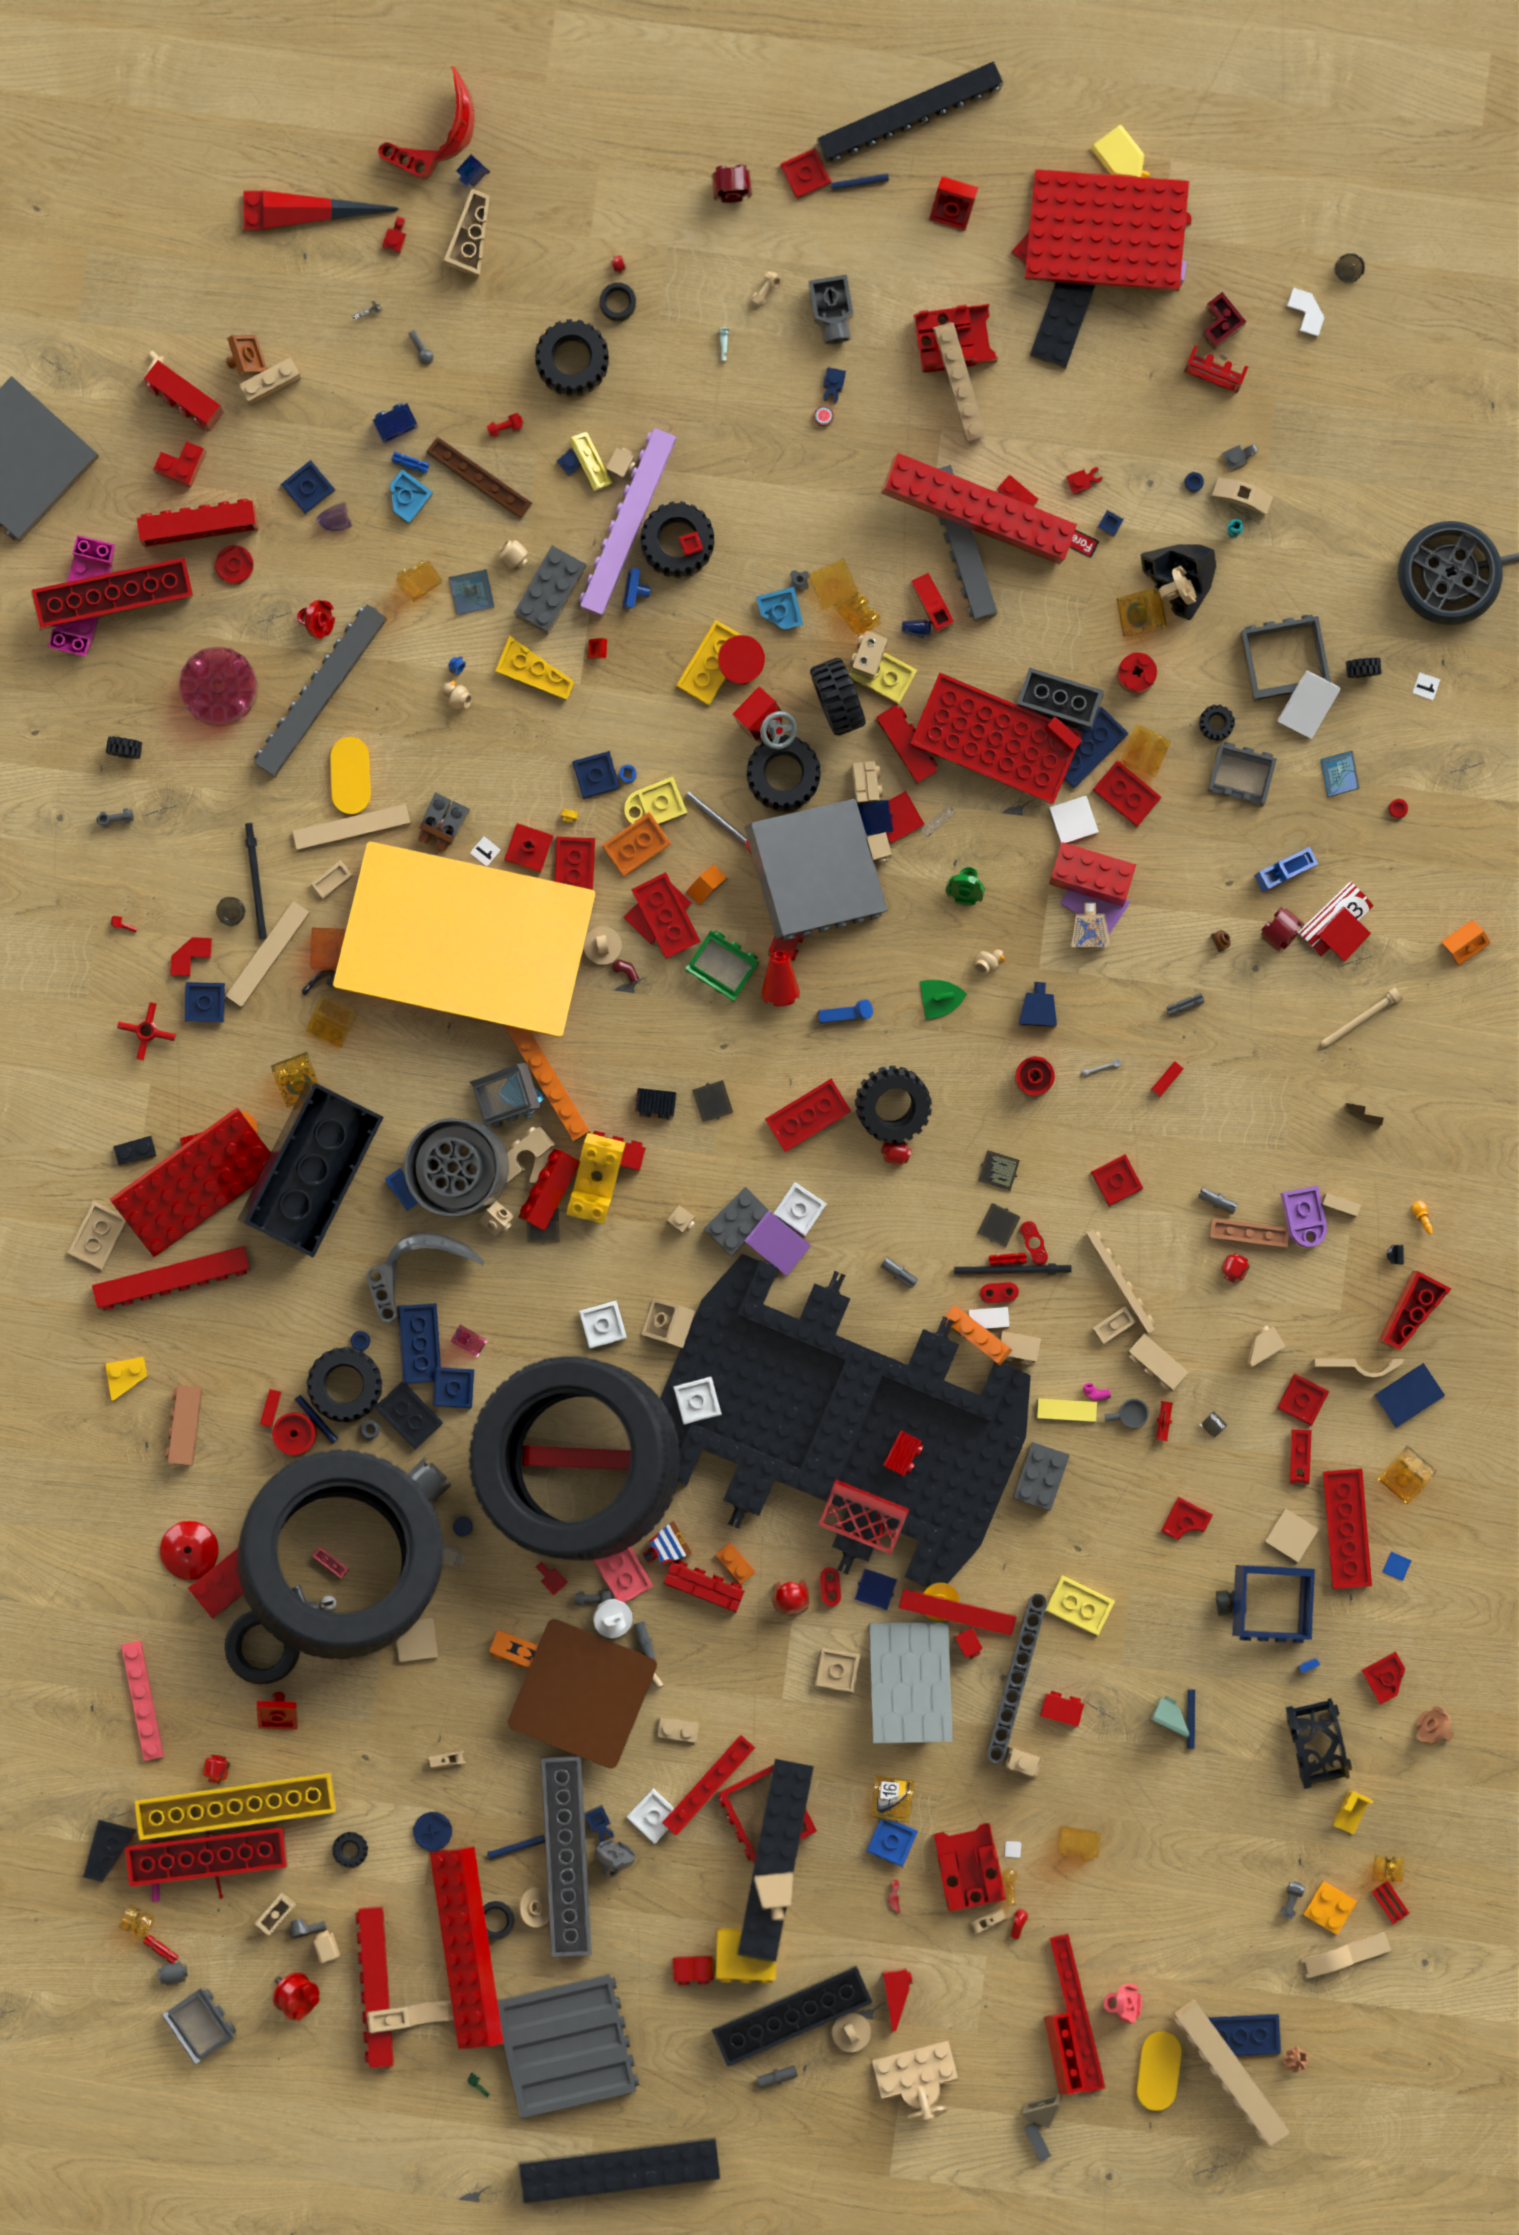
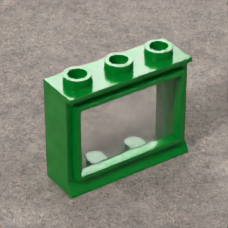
(722, 965)

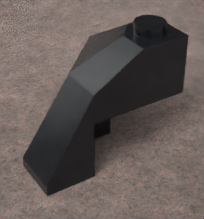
(1197, 562)

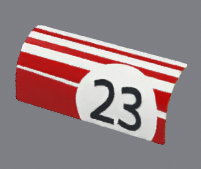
(1348, 897)

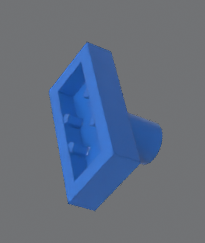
(634, 589)

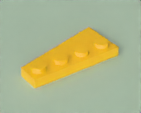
(526, 667)

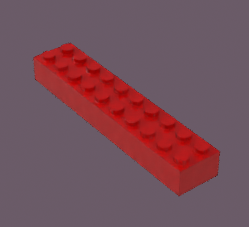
(978, 508)
(466, 1948)

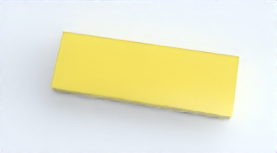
(590, 461)
(1067, 1410)

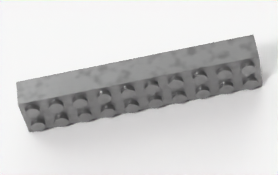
(566, 1856)

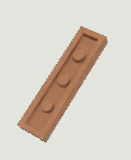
(1249, 1232)

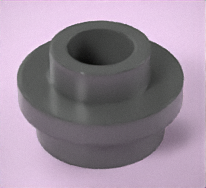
(364, 1432)

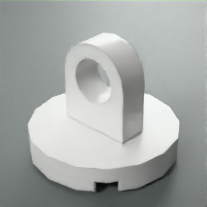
(612, 1618)

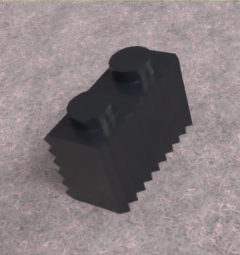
(655, 1102)

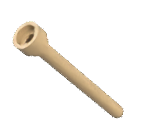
(1392, 997)

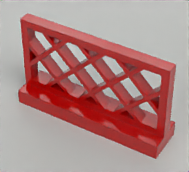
(871, 1501)

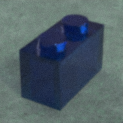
(395, 422)

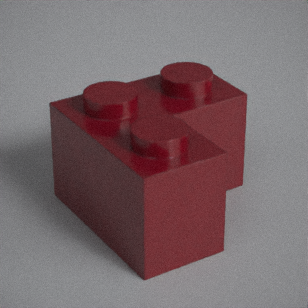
(1227, 320)

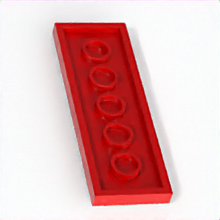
(1347, 1528)

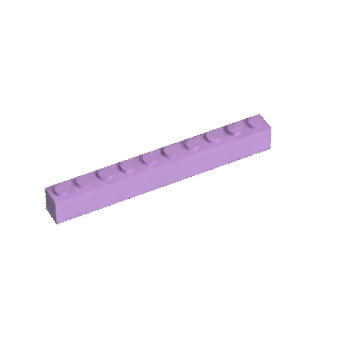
(628, 522)

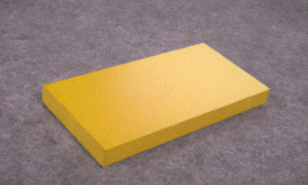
(702, 676)

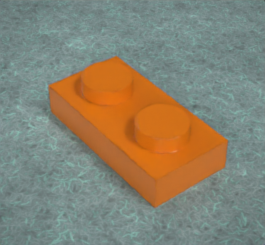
(735, 1563)

